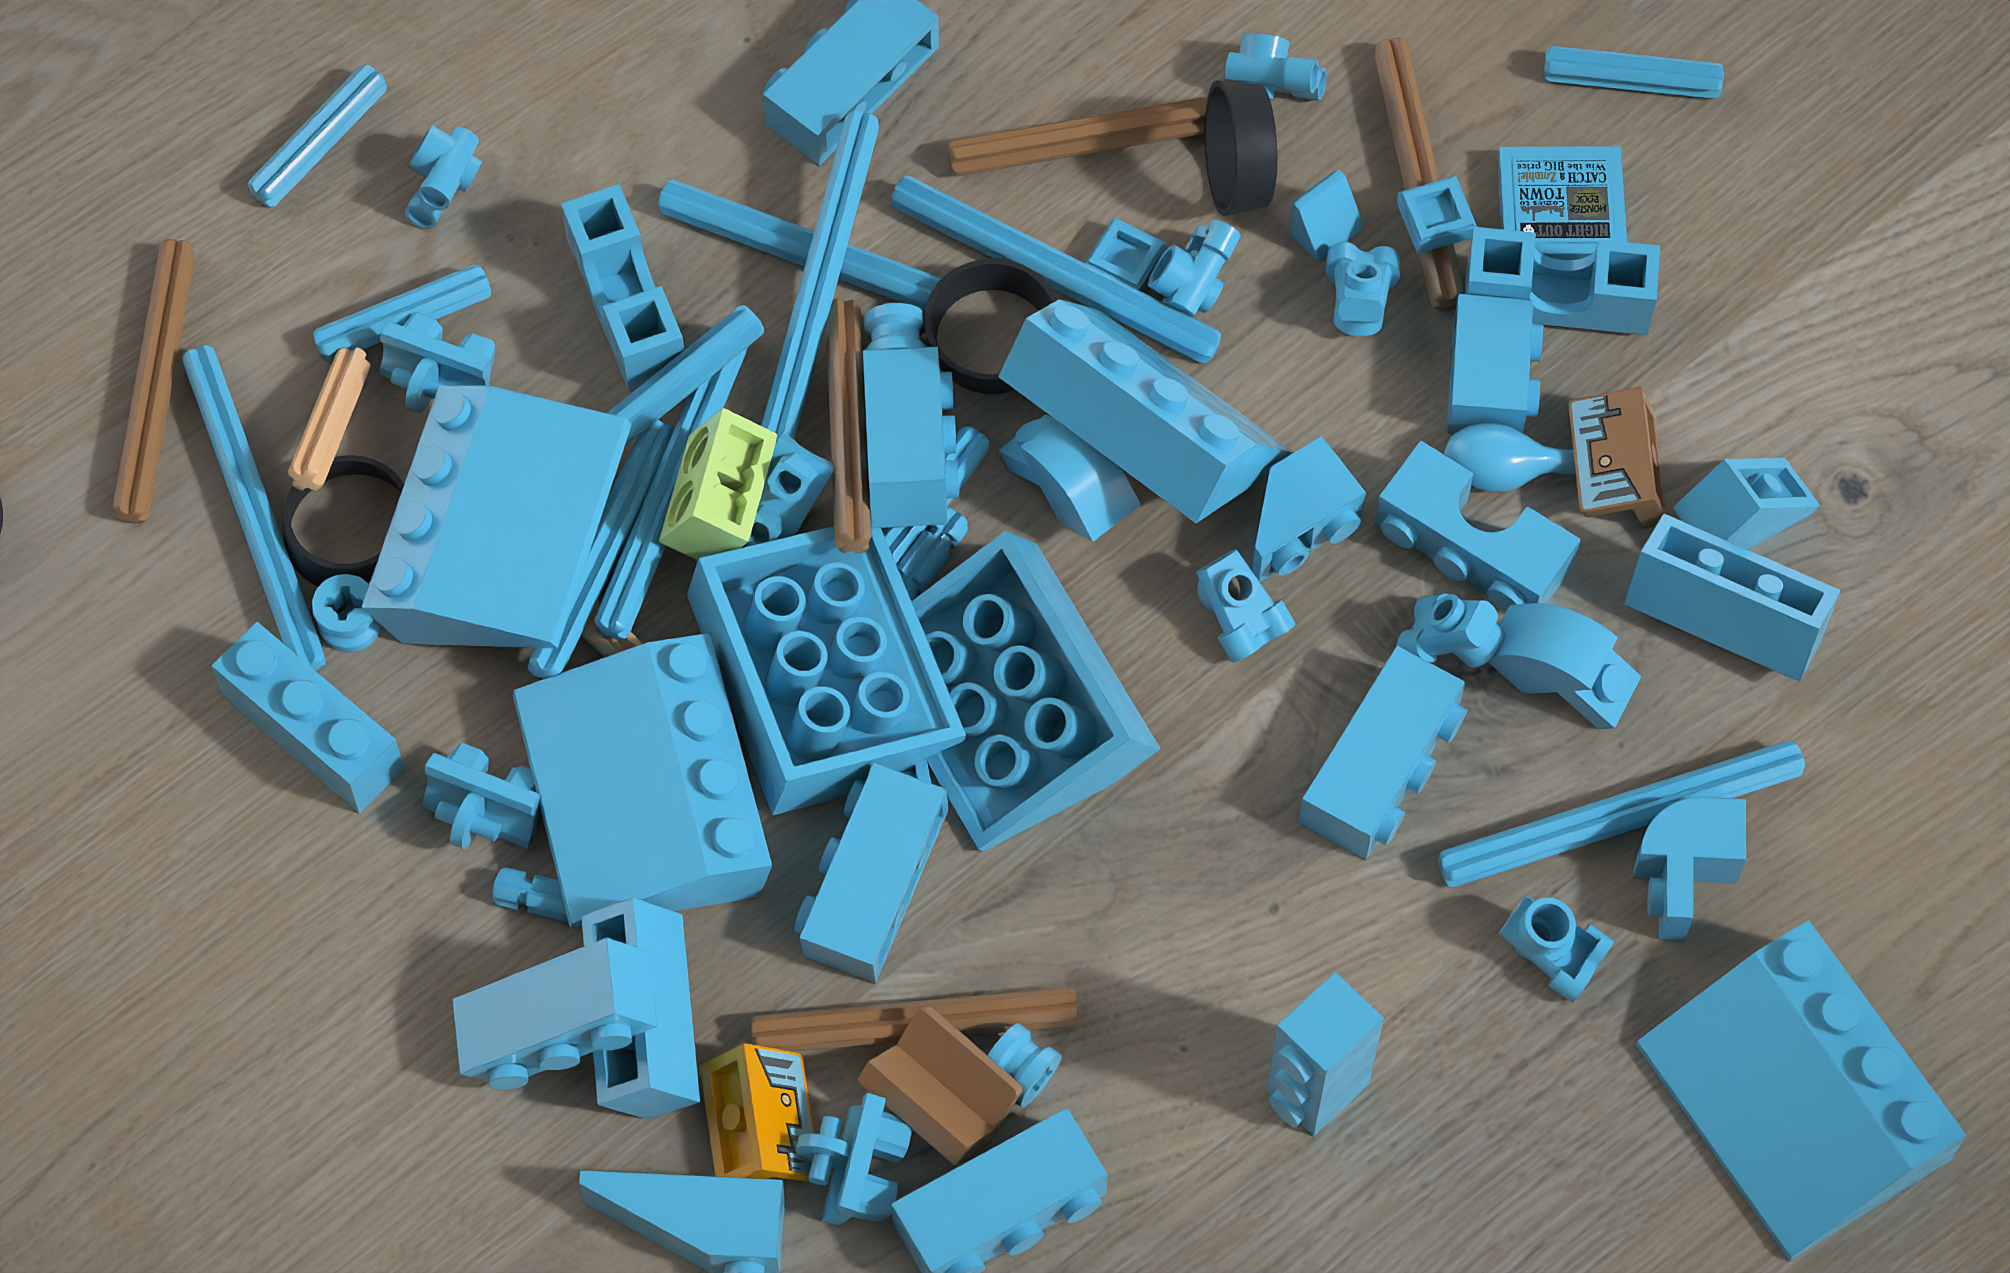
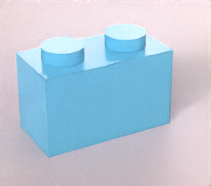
(1492, 362)

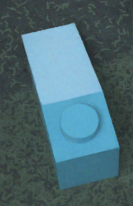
(704, 1219)

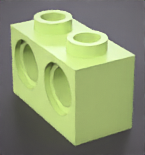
(718, 486)

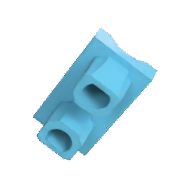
(422, 362)
(789, 491)
(480, 803)
(865, 1134)

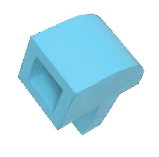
(1077, 480)
(1568, 654)
(1686, 844)

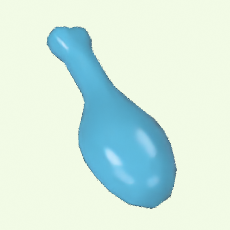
(1505, 457)

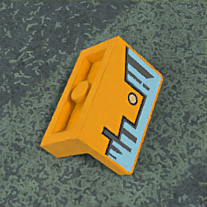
(757, 1112)

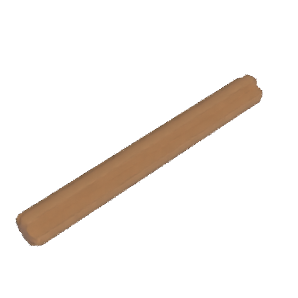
(1077, 137)
(1415, 159)
(153, 381)
(848, 427)
(888, 1021)

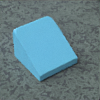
(1325, 216)

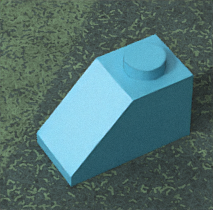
(1747, 500)

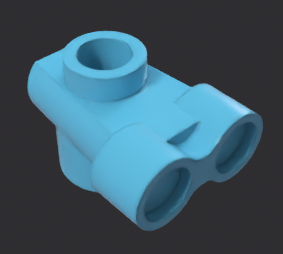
(1265, 62)
(447, 167)
(1189, 275)
(1361, 285)
(1249, 619)
(1453, 626)
(1565, 952)

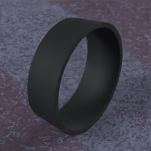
(1240, 147)
(972, 278)
(308, 565)

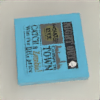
(1563, 197)

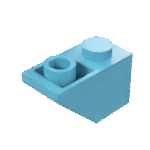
(1304, 505)

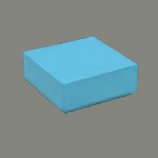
(1436, 214)
(1127, 254)

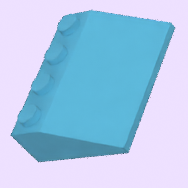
(1138, 408)
(495, 520)
(822, 664)
(1030, 691)
(644, 781)
(1801, 1091)

